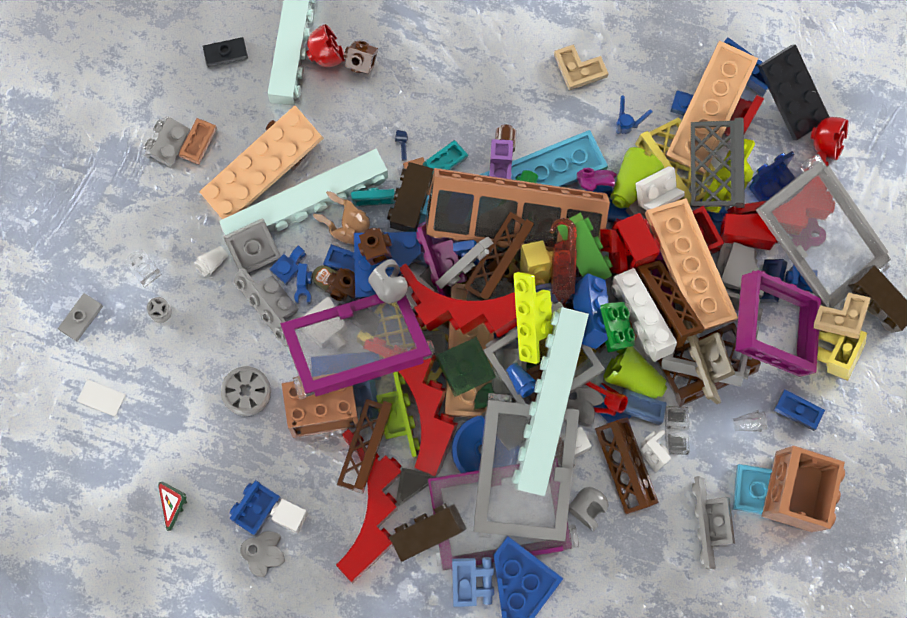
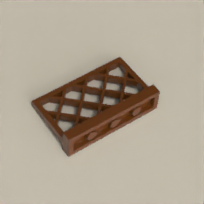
(694, 390)

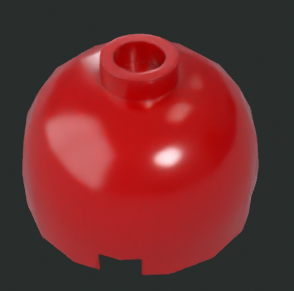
(324, 48)
(830, 136)

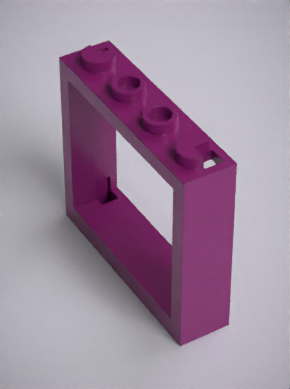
(807, 343)

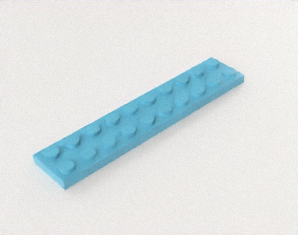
(557, 163)

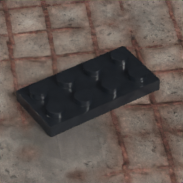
(793, 91)

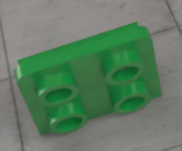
(617, 326)

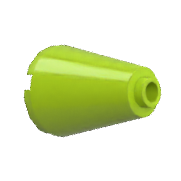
(633, 169)
(635, 373)

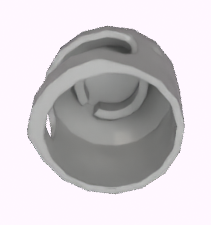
(388, 288)
(588, 505)

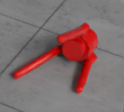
(614, 400)

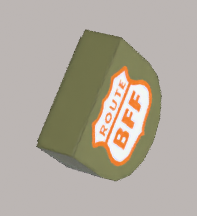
(321, 275)

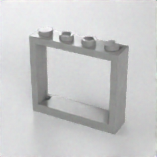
(688, 367)
(582, 379)

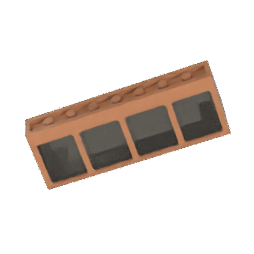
(477, 205)

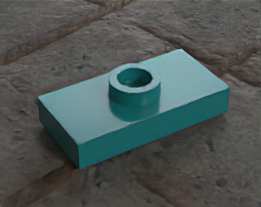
(447, 158)
(373, 196)

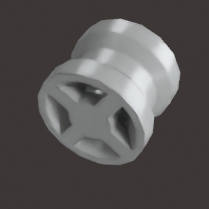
(155, 306)

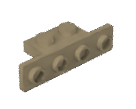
(711, 361)

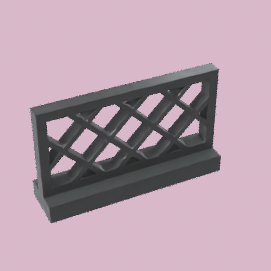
(737, 163)

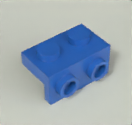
(254, 507)

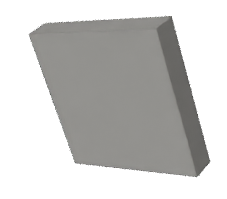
(252, 246)

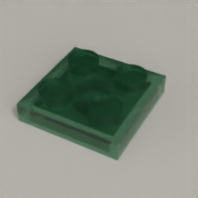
(465, 366)

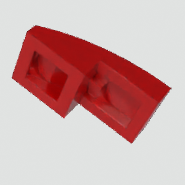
(612, 243)

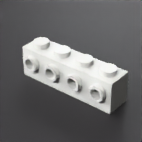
(644, 315)

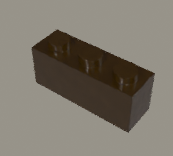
(410, 197)
(885, 298)
(427, 531)

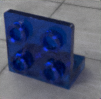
(772, 177)

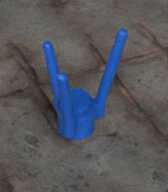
(625, 121)

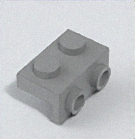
(166, 140)

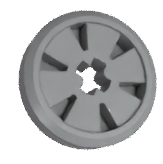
(259, 390)

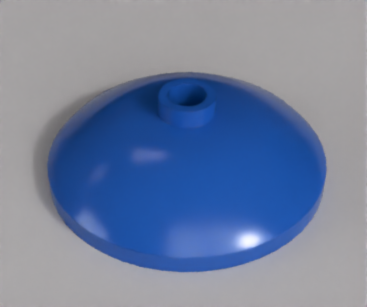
(466, 444)

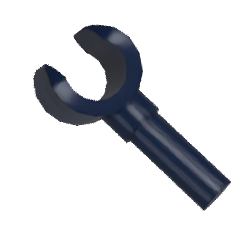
(401, 136)

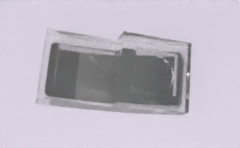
(677, 429)

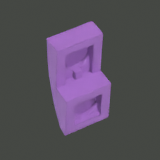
(501, 158)

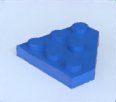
(404, 250)
(522, 580)

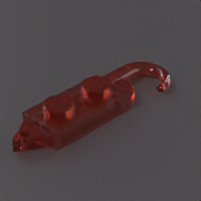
(564, 262)

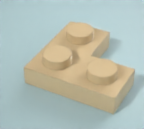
(577, 72)
(845, 321)

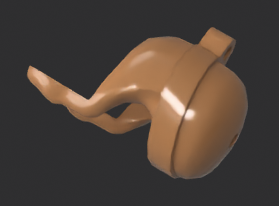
(352, 220)

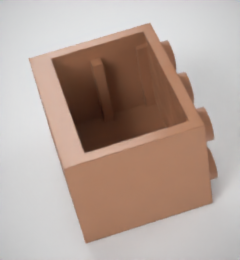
(321, 413)
(804, 489)

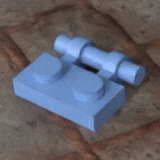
(464, 581)

